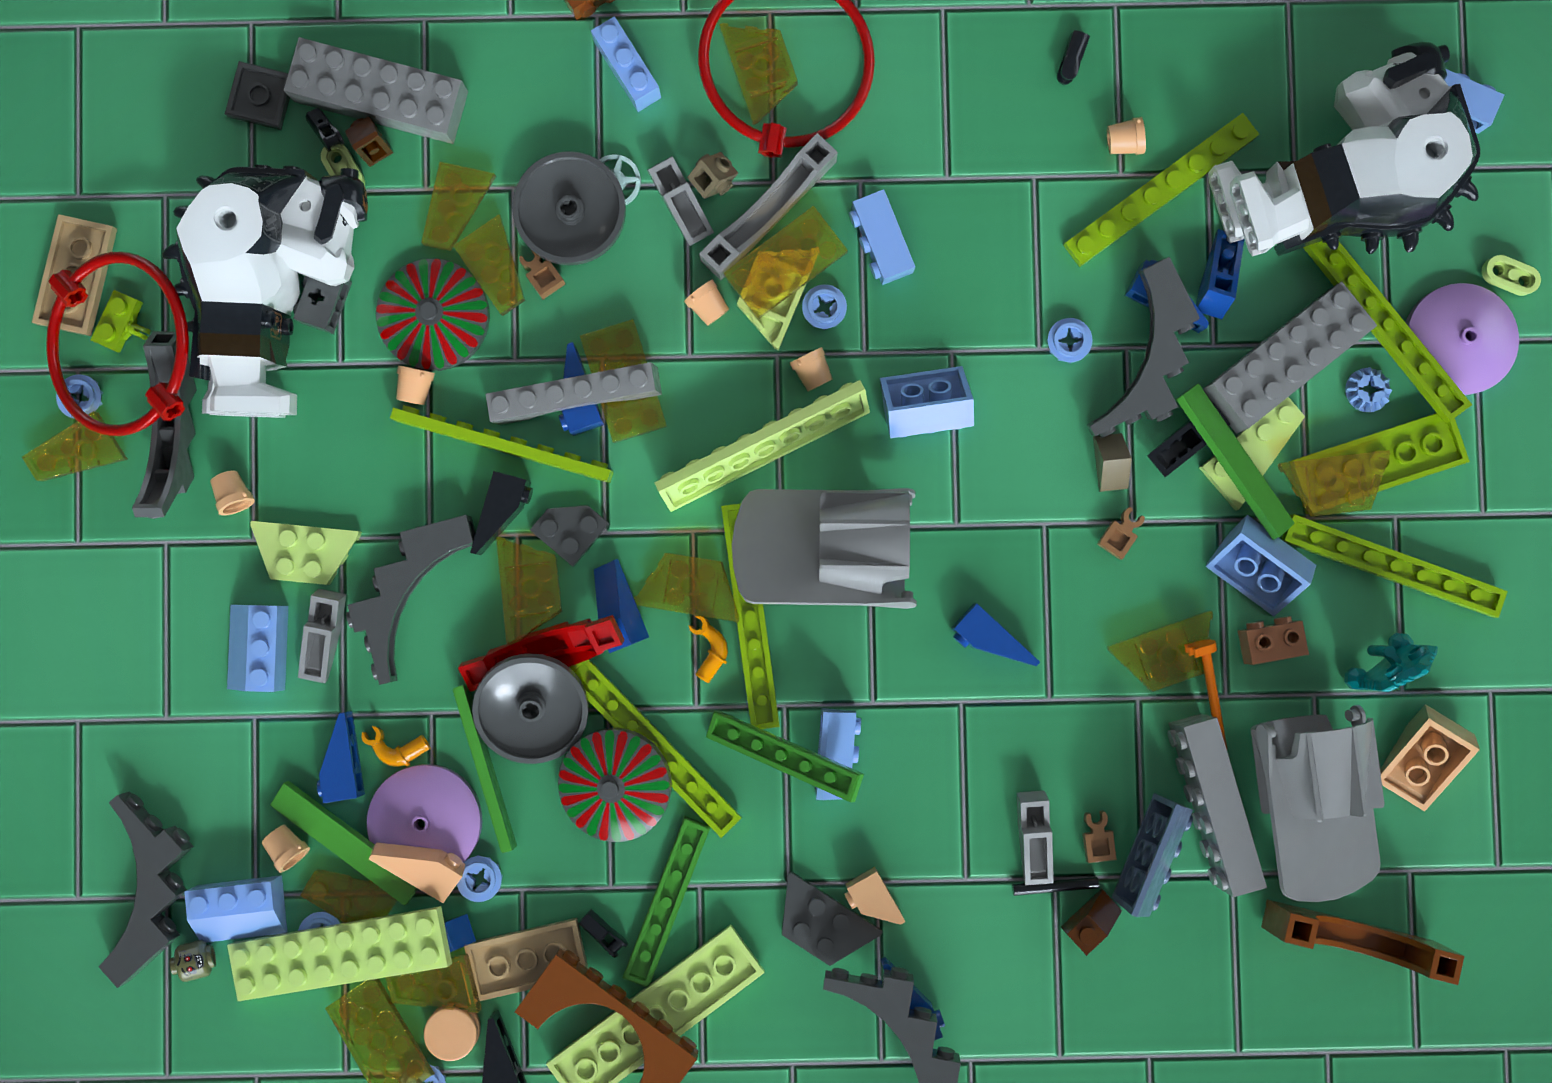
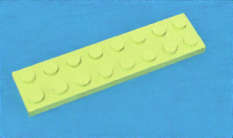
(763, 446)
(340, 954)
(679, 997)

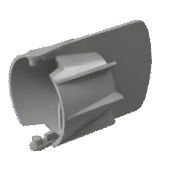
(824, 547)
(1320, 802)

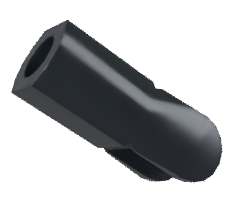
(1072, 57)
(324, 129)
(599, 929)

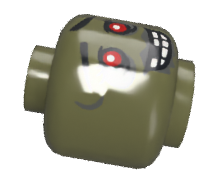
(193, 960)

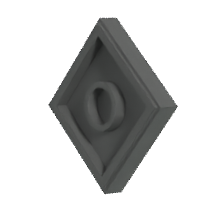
(258, 96)

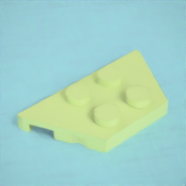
(776, 321)
(302, 551)

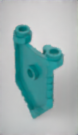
(1401, 665)

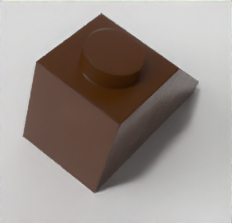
(368, 141)
(1092, 922)

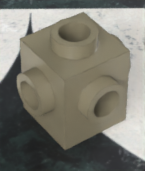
(713, 175)

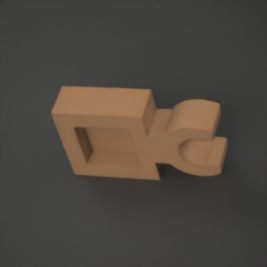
(542, 276)
(1119, 537)
(1098, 843)

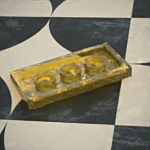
(785, 262)
(614, 349)
(378, 1036)

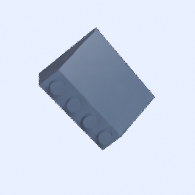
(1152, 856)

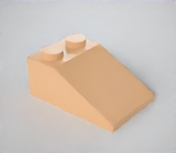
(1427, 757)

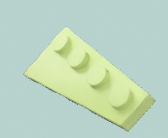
(1262, 444)

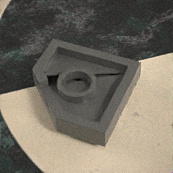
(570, 530)

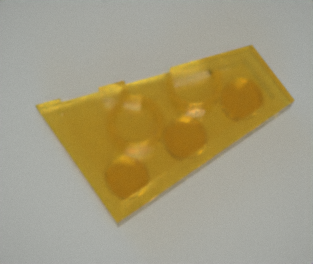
(453, 203)
(492, 264)
(73, 452)
(347, 897)
(440, 987)

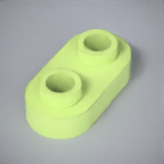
(346, 162)
(1509, 273)

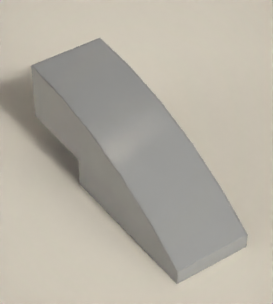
(680, 200)
(321, 635)
(1035, 837)

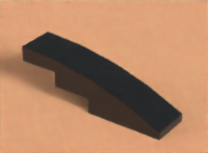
(1178, 447)

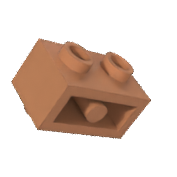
(1273, 641)

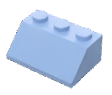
(927, 402)
(1261, 567)
(257, 648)
(837, 741)
(237, 909)

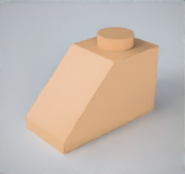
(873, 898)

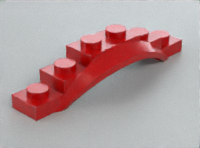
(562, 641)

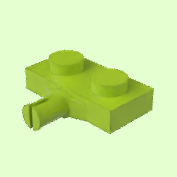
(119, 322)

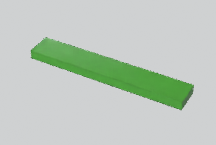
(1235, 461)
(785, 756)
(485, 771)
(338, 838)
(666, 902)

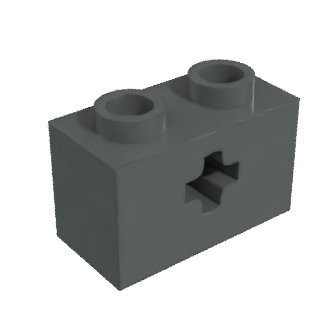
(321, 314)

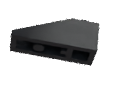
(502, 505)
(500, 1058)

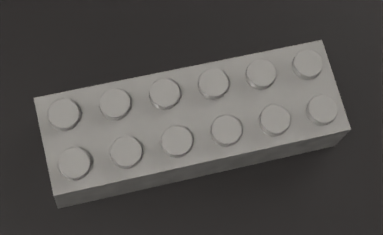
(376, 88)
(1289, 357)
(1216, 805)

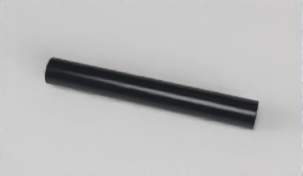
(1057, 886)

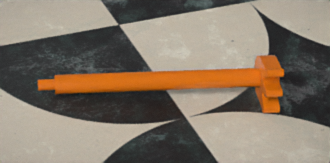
(1204, 649)

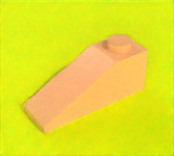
(424, 868)

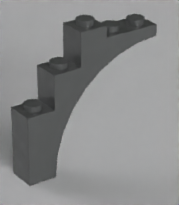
(1169, 312)
(168, 463)
(395, 582)
(156, 890)
(915, 1028)

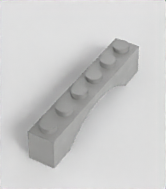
(796, 180)
(594, 388)

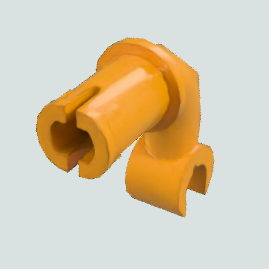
(717, 652)
(400, 755)

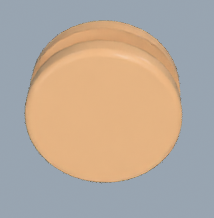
(451, 1033)

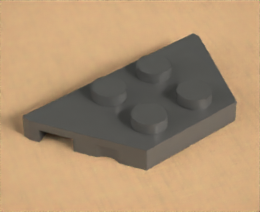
(822, 923)

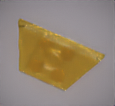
(760, 67)
(1337, 482)
(689, 587)
(527, 588)
(1160, 655)

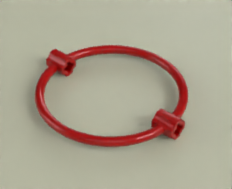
(772, 137)
(162, 396)

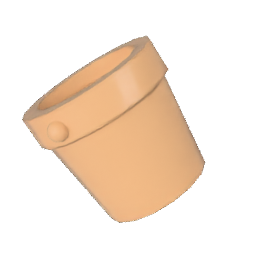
(1127, 137)
(707, 303)
(812, 369)
(413, 384)
(231, 493)
(284, 848)

